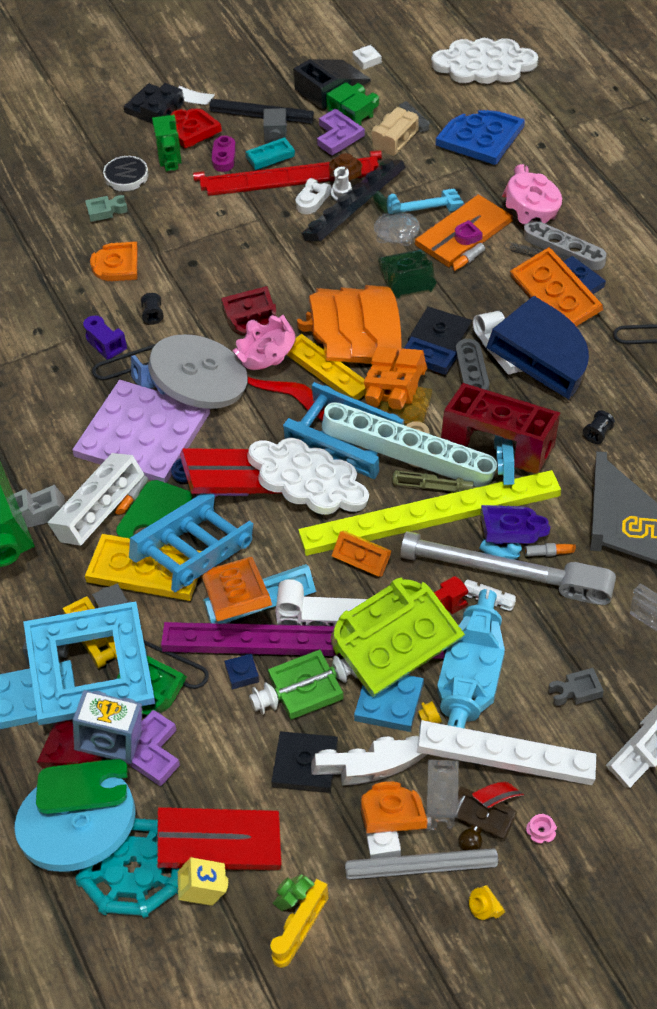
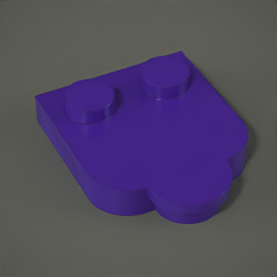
(512, 524)

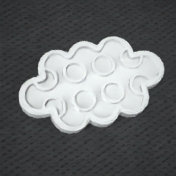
(484, 60)
(307, 476)

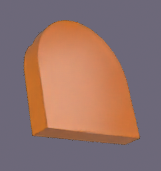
(116, 262)
(392, 808)

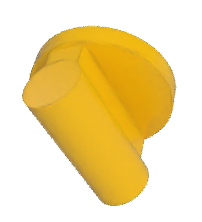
(484, 904)

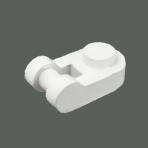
(307, 201)

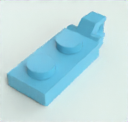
(505, 459)

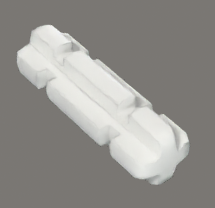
(506, 600)

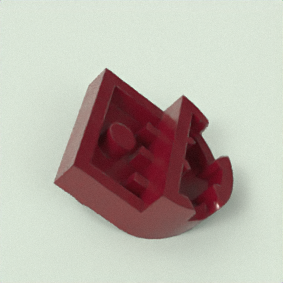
(248, 306)
(60, 748)

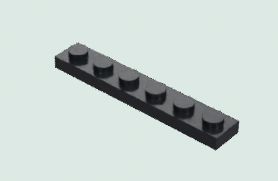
(349, 203)

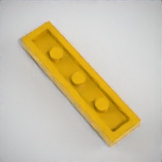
(330, 372)

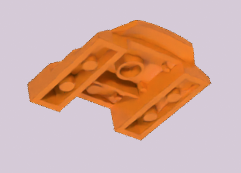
(355, 322)

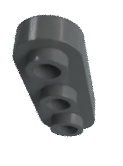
(471, 364)

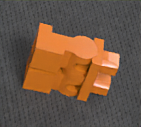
(394, 376)

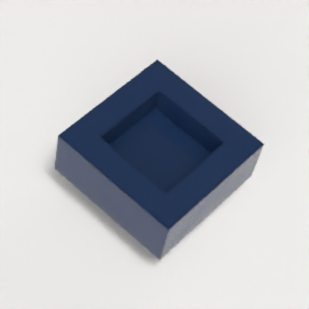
(241, 671)

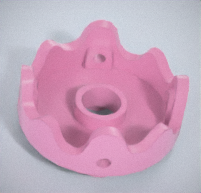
(532, 197)
(266, 346)

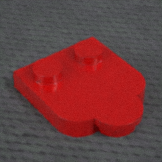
(195, 126)

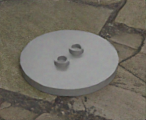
(197, 371)

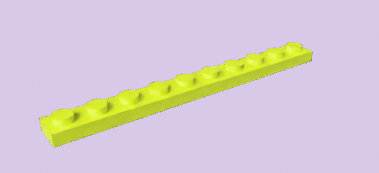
(430, 511)

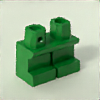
(352, 102)
(167, 142)

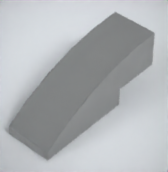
(39, 506)

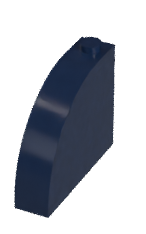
(542, 345)

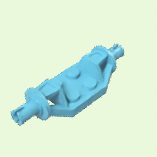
(472, 664)

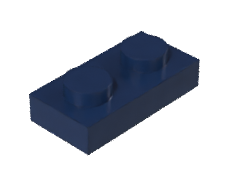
(436, 357)

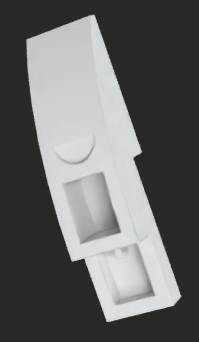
(637, 753)
(358, 766)

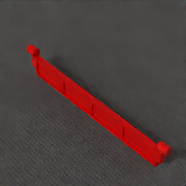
(276, 177)

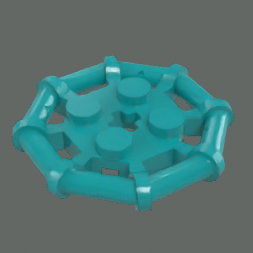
(127, 884)

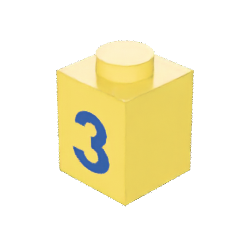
(202, 881)

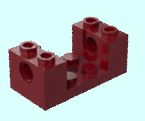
(523, 422)

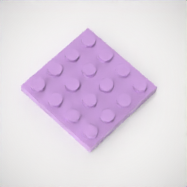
(141, 425)

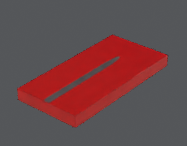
(220, 471)
(219, 835)

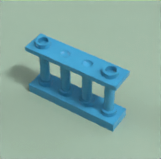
(363, 461)
(185, 520)

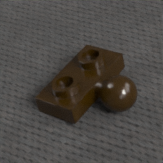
(493, 820)

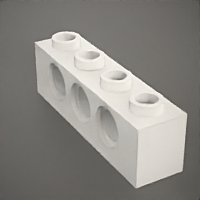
(96, 499)

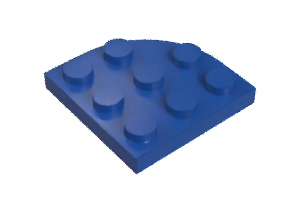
(481, 134)

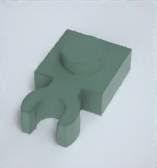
(102, 208)

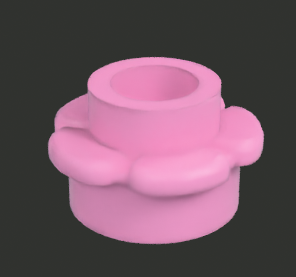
(541, 821)

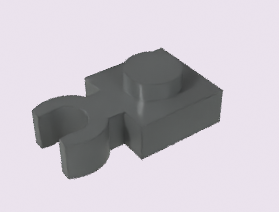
(580, 686)

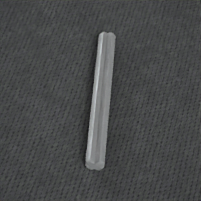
(421, 863)

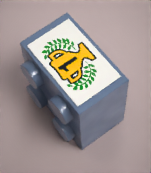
(107, 726)

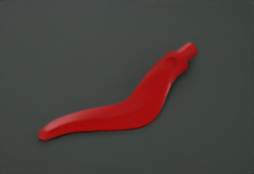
(299, 391)

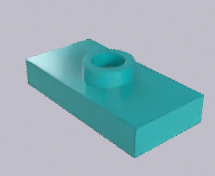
(270, 153)

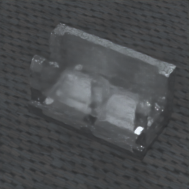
(442, 793)

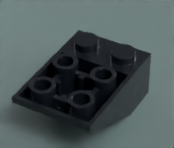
(321, 76)

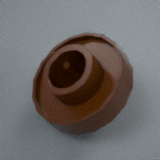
(349, 162)

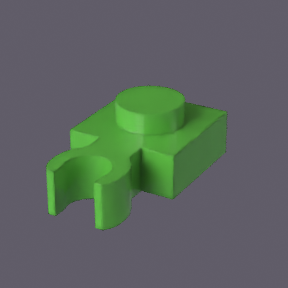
(291, 890)

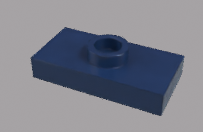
(585, 275)

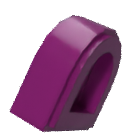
(467, 233)

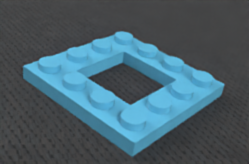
(47, 633)

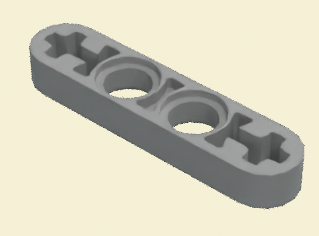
(540, 234)

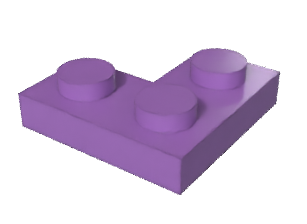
(341, 132)
(149, 756)

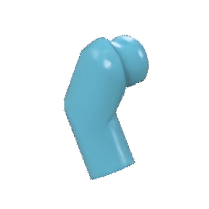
(510, 551)

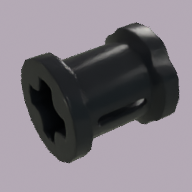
(151, 304)
(599, 427)

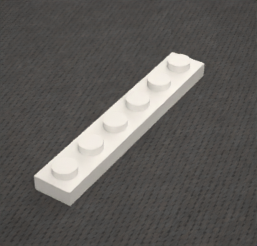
(506, 753)

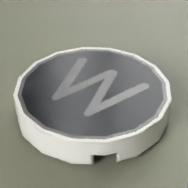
(125, 173)

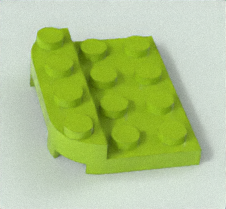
(394, 633)

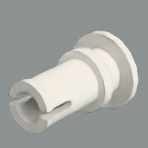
(341, 185)

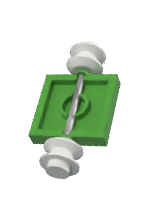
(303, 685)

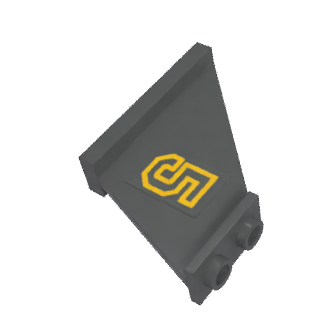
(622, 513)

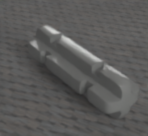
(423, 124)

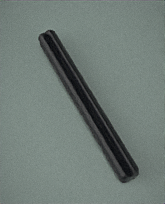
(257, 110)

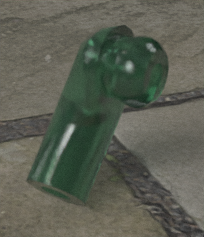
(381, 200)

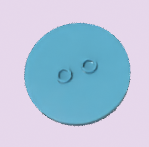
(73, 837)

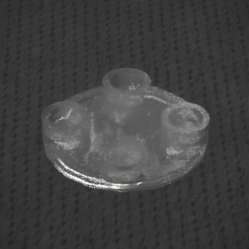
(396, 228)

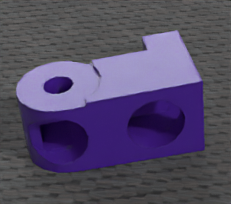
(102, 338)

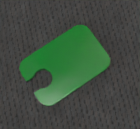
(151, 505)
(80, 787)

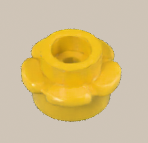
(429, 713)

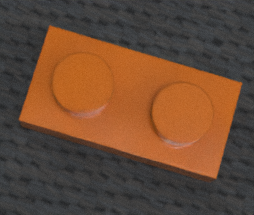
(361, 553)

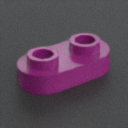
(223, 153)

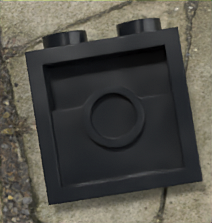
(154, 102)

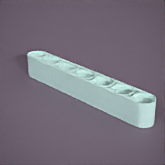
(399, 435)

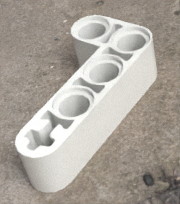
(296, 609)

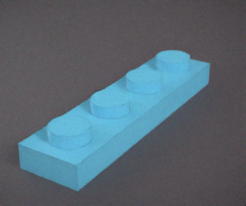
(301, 574)

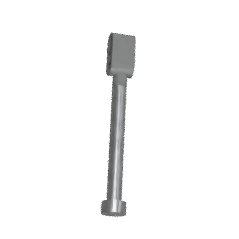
(575, 582)

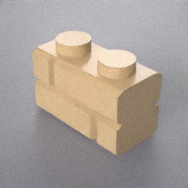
(394, 131)

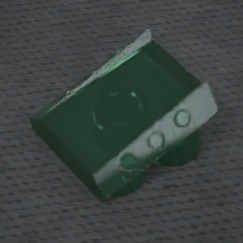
(408, 272)

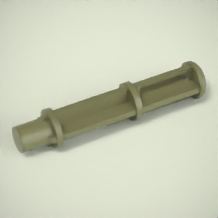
(429, 481)

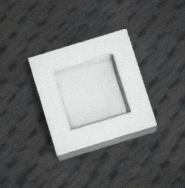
(366, 57)
(383, 844)

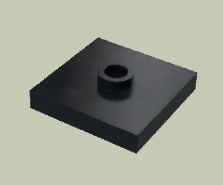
(441, 328)
(294, 761)

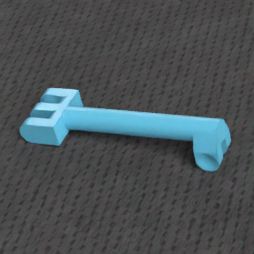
(448, 198)

